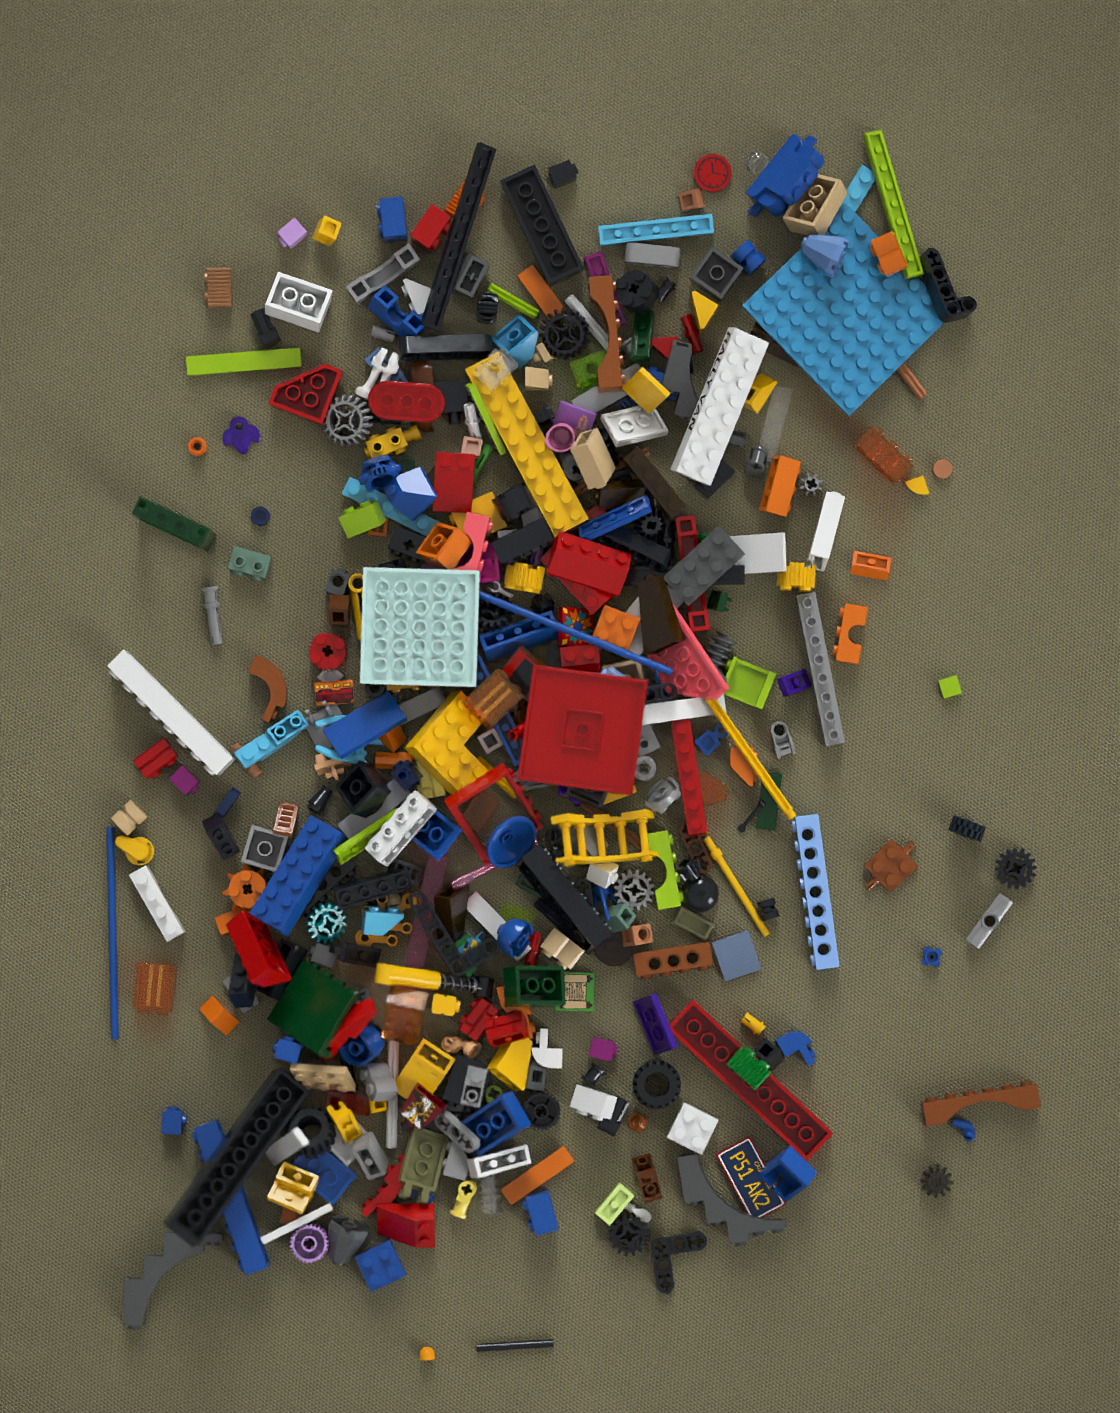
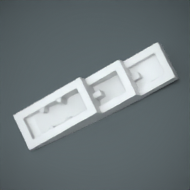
(488, 917)

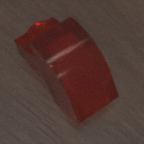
(357, 1103)

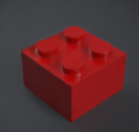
(431, 229)

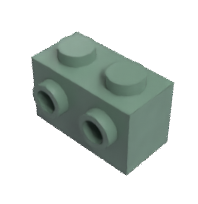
(249, 563)

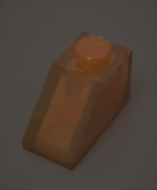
(712, 788)

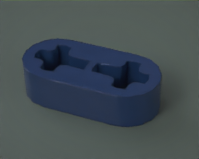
(227, 802)

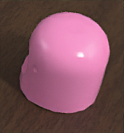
(560, 439)

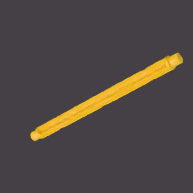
(751, 758)

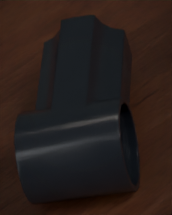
(266, 331)
(611, 1125)

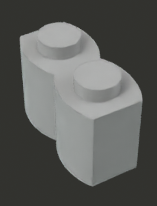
(378, 1081)

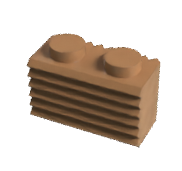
(219, 287)

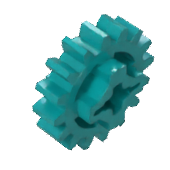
(333, 923)

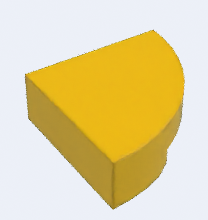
(917, 485)

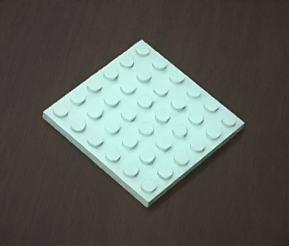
(419, 627)

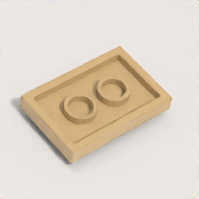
(323, 1077)

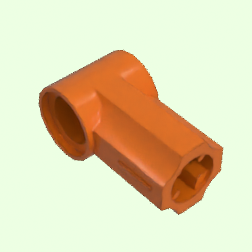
(387, 760)

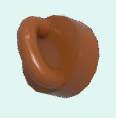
(637, 1122)

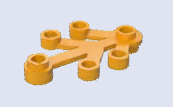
(398, 927)

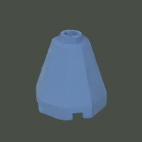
(825, 252)

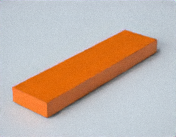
(537, 1175)

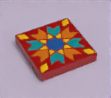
(578, 619)

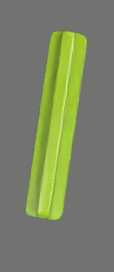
(513, 301)

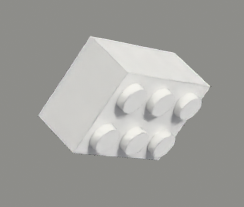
(298, 302)

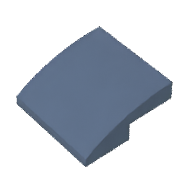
(736, 955)

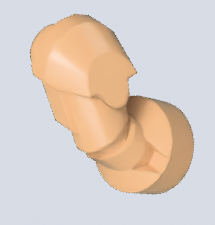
(453, 1044)

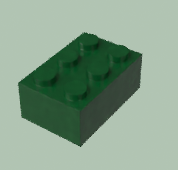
(534, 986)

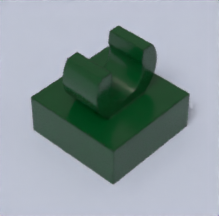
(717, 601)

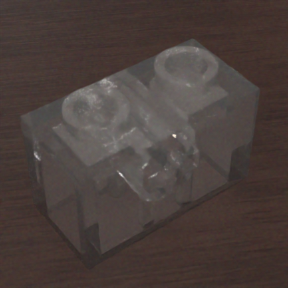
(494, 379)

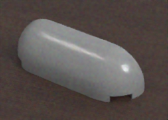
(597, 401)

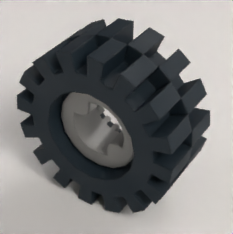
(967, 828)

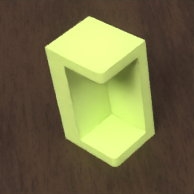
(614, 1203)

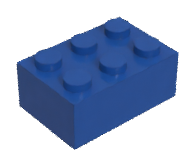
(497, 1122)

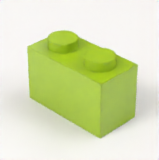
(362, 518)

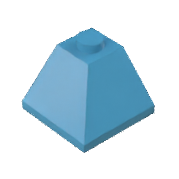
(517, 339)

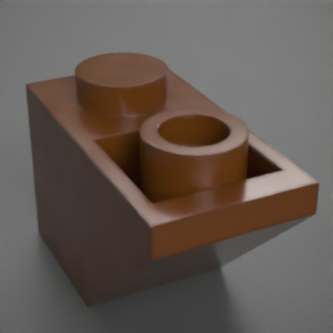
(339, 611)

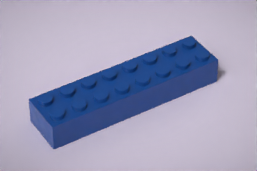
(238, 1213)

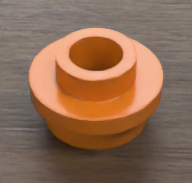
(195, 440)

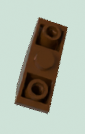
(647, 1178)

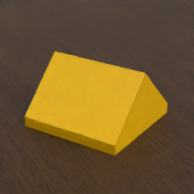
(703, 309)

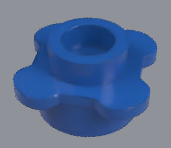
(927, 953)

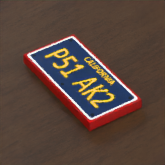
(742, 1167)

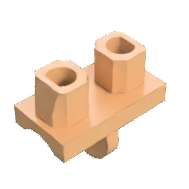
(329, 767)

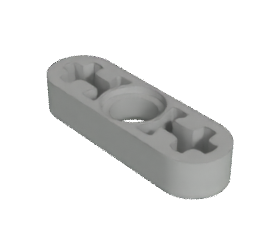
(466, 1140)

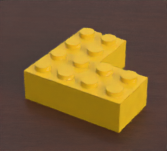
(441, 744)

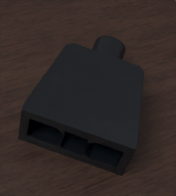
(455, 398)

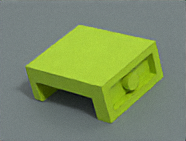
(748, 682)

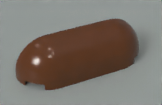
(421, 372)

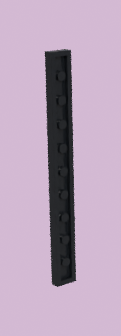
(458, 236)

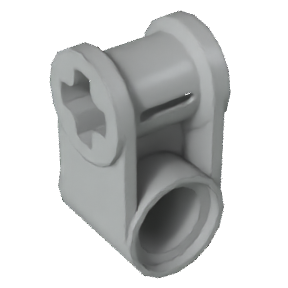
(782, 741)

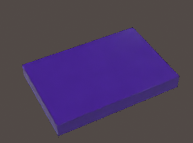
(655, 1024)

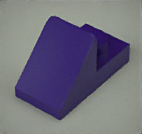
(794, 683)

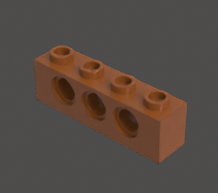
(701, 949)

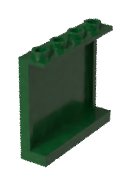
(313, 1007)

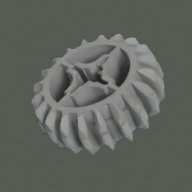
(359, 430)

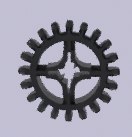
(573, 319)

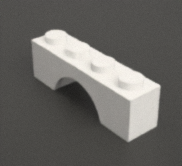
(156, 903)

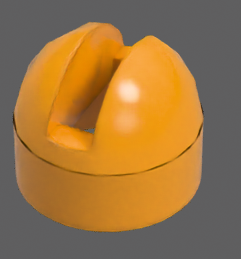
(426, 1353)

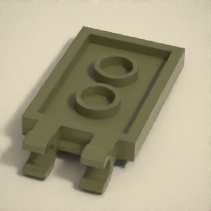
(422, 1163)

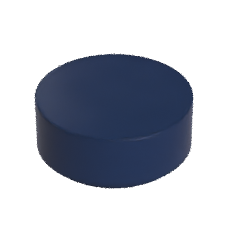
(260, 516)

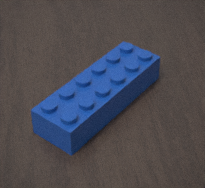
(298, 876)

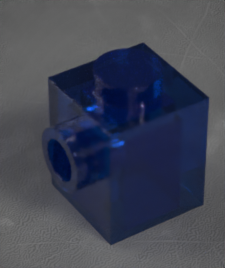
(406, 774)

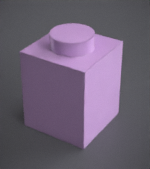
(291, 233)

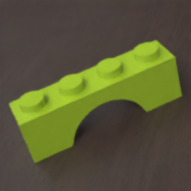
(667, 894)

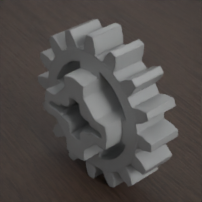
(635, 881)

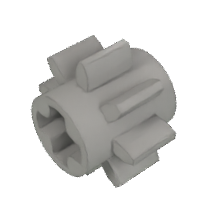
(813, 489)

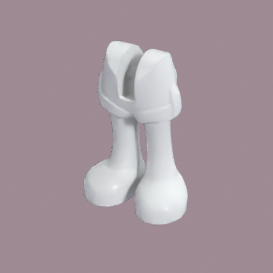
(379, 366)

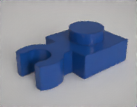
(709, 741)

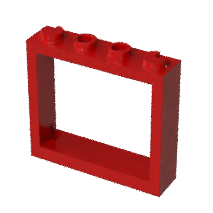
(479, 785)

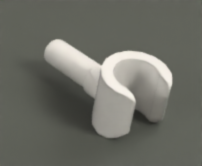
(497, 588)

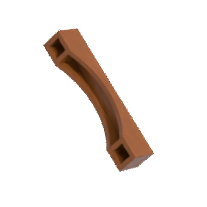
(602, 297)
(941, 1110)

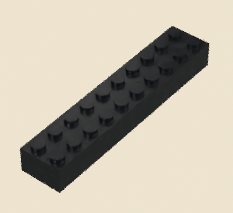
(235, 1157)

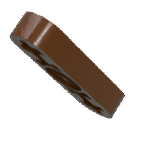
(705, 858)

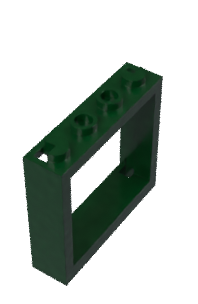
(173, 524)

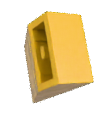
(426, 1066)

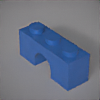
(386, 308)

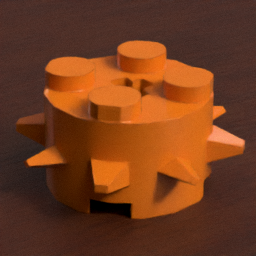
(239, 881)

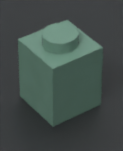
(620, 917)

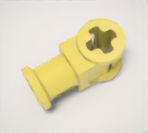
(463, 1199)

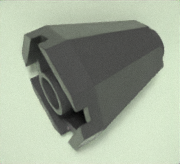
(345, 1238)

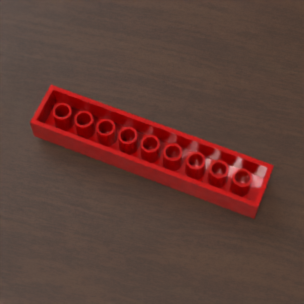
(770, 1100)

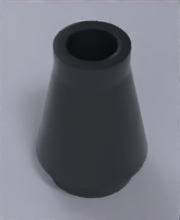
(319, 801)

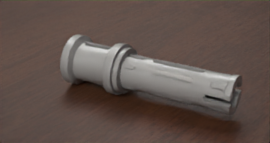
(211, 605)

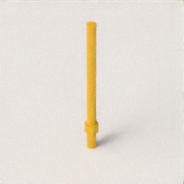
(716, 854)

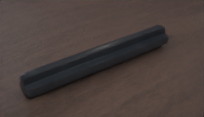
(543, 908)

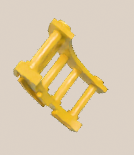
(598, 822)

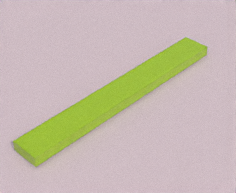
(892, 201)

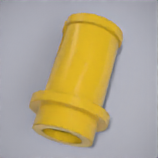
(754, 1024)

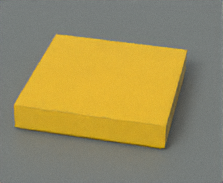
(645, 390)

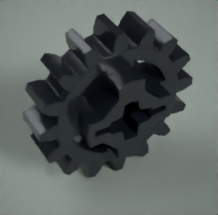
(493, 616)
(1019, 876)
(626, 1227)

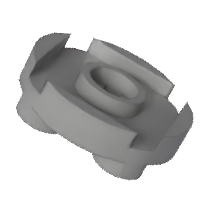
(663, 794)

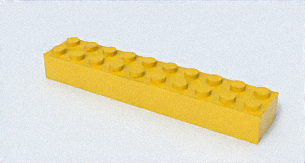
(531, 454)

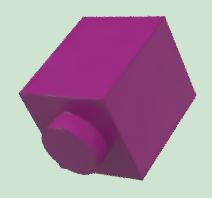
(185, 780)
(603, 1049)

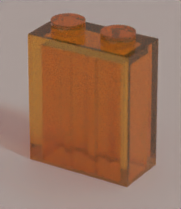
(493, 698)
(154, 988)

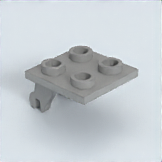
(317, 733)

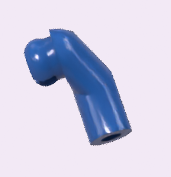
(966, 1128)

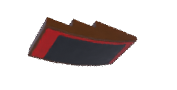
(520, 669)

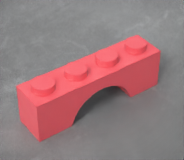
(477, 528)

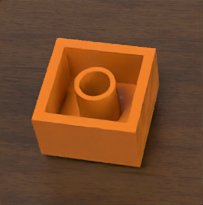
(444, 546)
(616, 627)

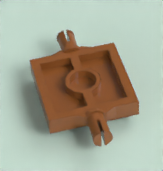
(890, 866)

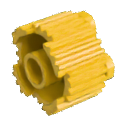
(524, 577)
(797, 577)

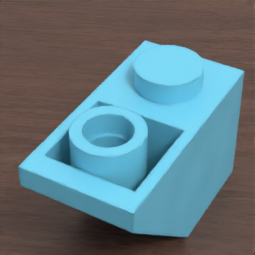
(380, 921)

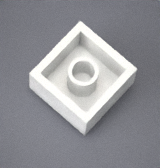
(692, 1128)

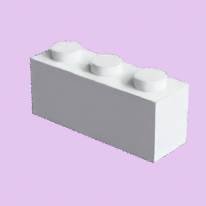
(498, 1161)

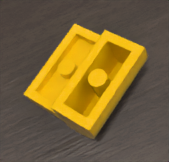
(293, 1188)

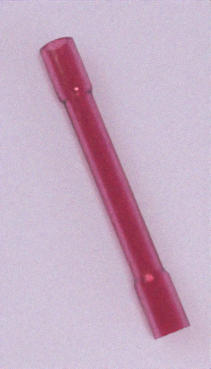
(466, 878)

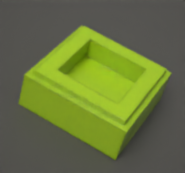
(949, 686)

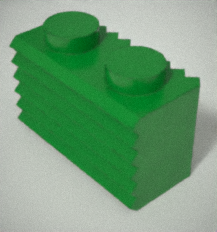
(748, 1067)

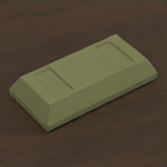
(693, 923)

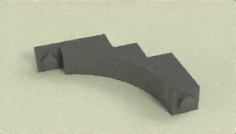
(139, 1289)

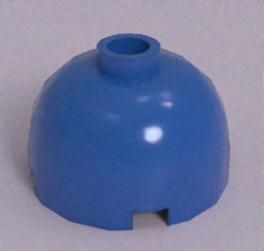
(514, 936)

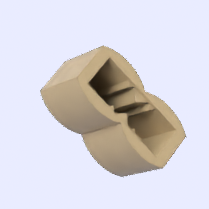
(562, 949)

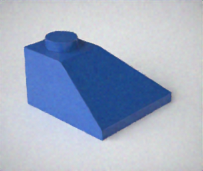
(411, 492)

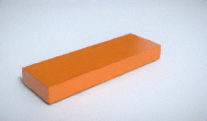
(540, 291)

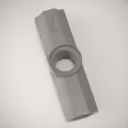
(997, 911)

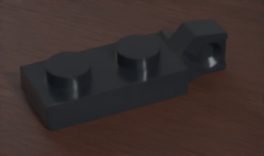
(356, 954)

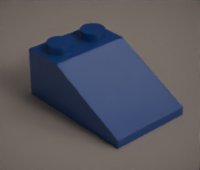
(437, 835)

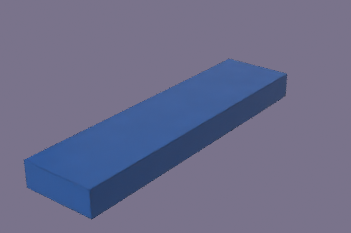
(615, 518)

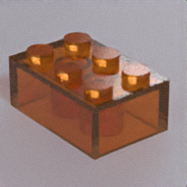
(884, 455)
(404, 1015)

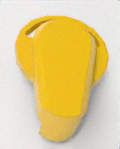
(136, 849)

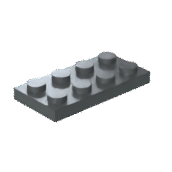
(704, 565)

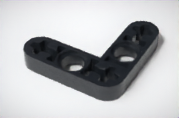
(670, 1249)

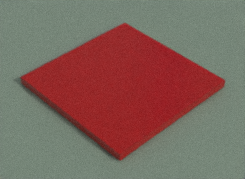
(582, 729)

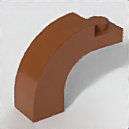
(273, 677)

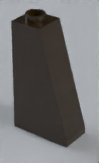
(658, 616)

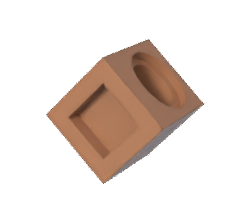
(637, 935)

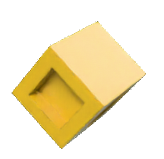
(326, 230)

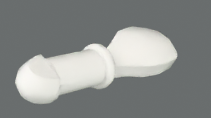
(639, 1212)

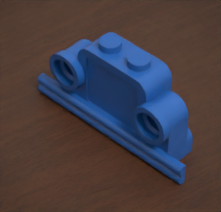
(786, 177)

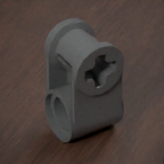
(756, 461)

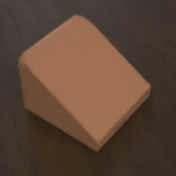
(691, 200)

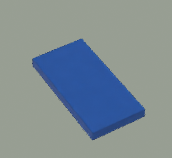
(364, 725)

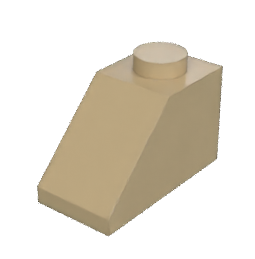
(537, 379)

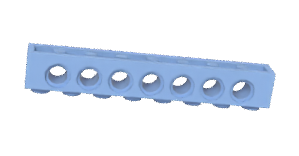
(812, 823)

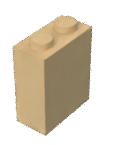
(593, 458)

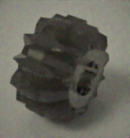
(943, 1178)

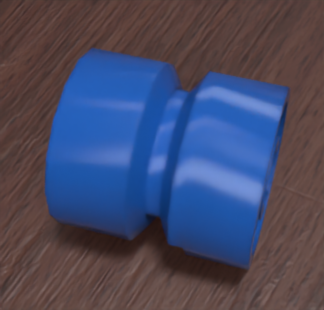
(748, 257)

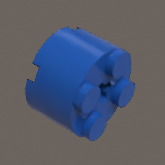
(363, 1047)

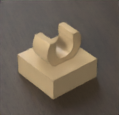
(543, 353)

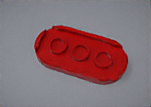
(406, 401)

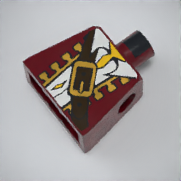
(420, 1108)

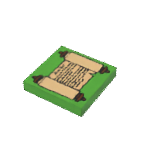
(578, 992)

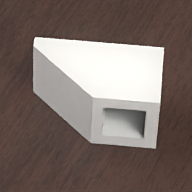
(418, 295)

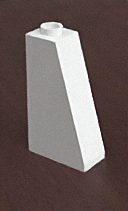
(825, 530)

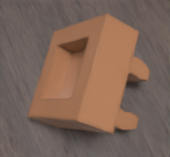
(472, 446)

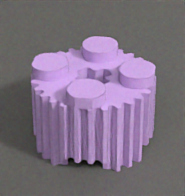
(317, 1250)

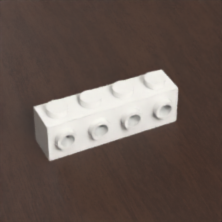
(400, 828)

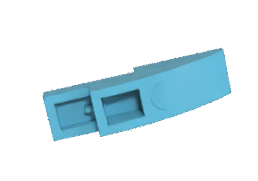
(271, 740)

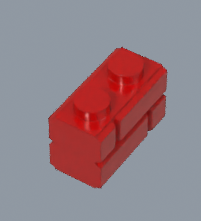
(156, 758)
(474, 1023)
(506, 1028)

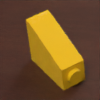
(512, 1063)

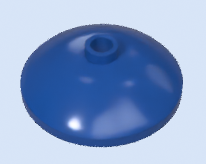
(511, 841)

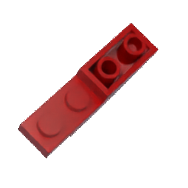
(353, 1025)
(387, 1193)

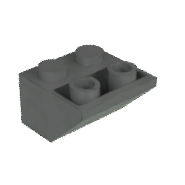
(470, 276)

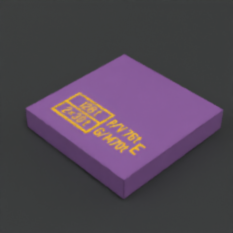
(575, 416)

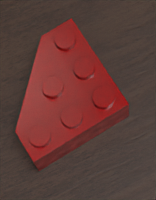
(308, 393)

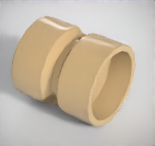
(129, 817)

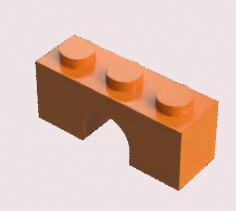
(845, 650)

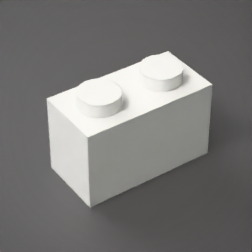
(594, 1102)

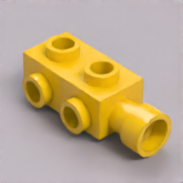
(386, 443)

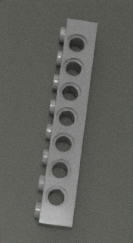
(819, 669)

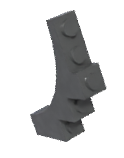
(678, 379)
(739, 1224)

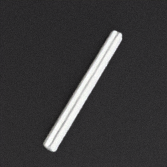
(392, 1105)

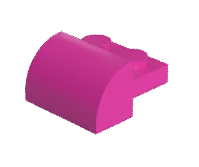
(492, 567)

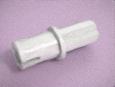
(472, 420)

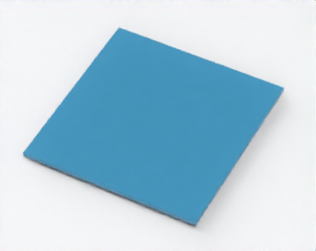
(847, 327)

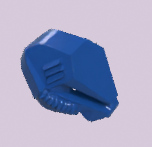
(378, 472)

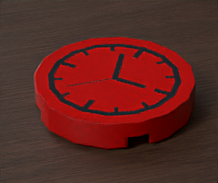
(712, 173)

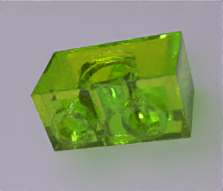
(580, 366)

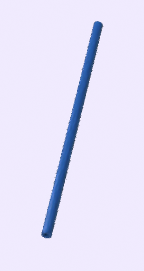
(575, 633)
(112, 932)

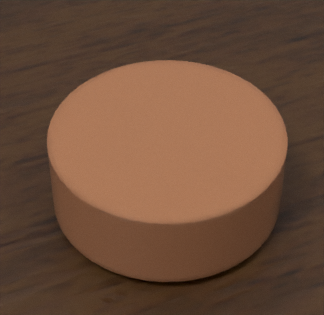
(942, 469)

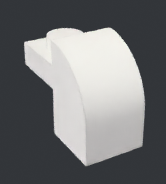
(546, 1056)

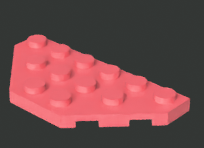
(692, 668)

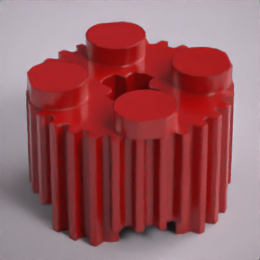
(337, 646)

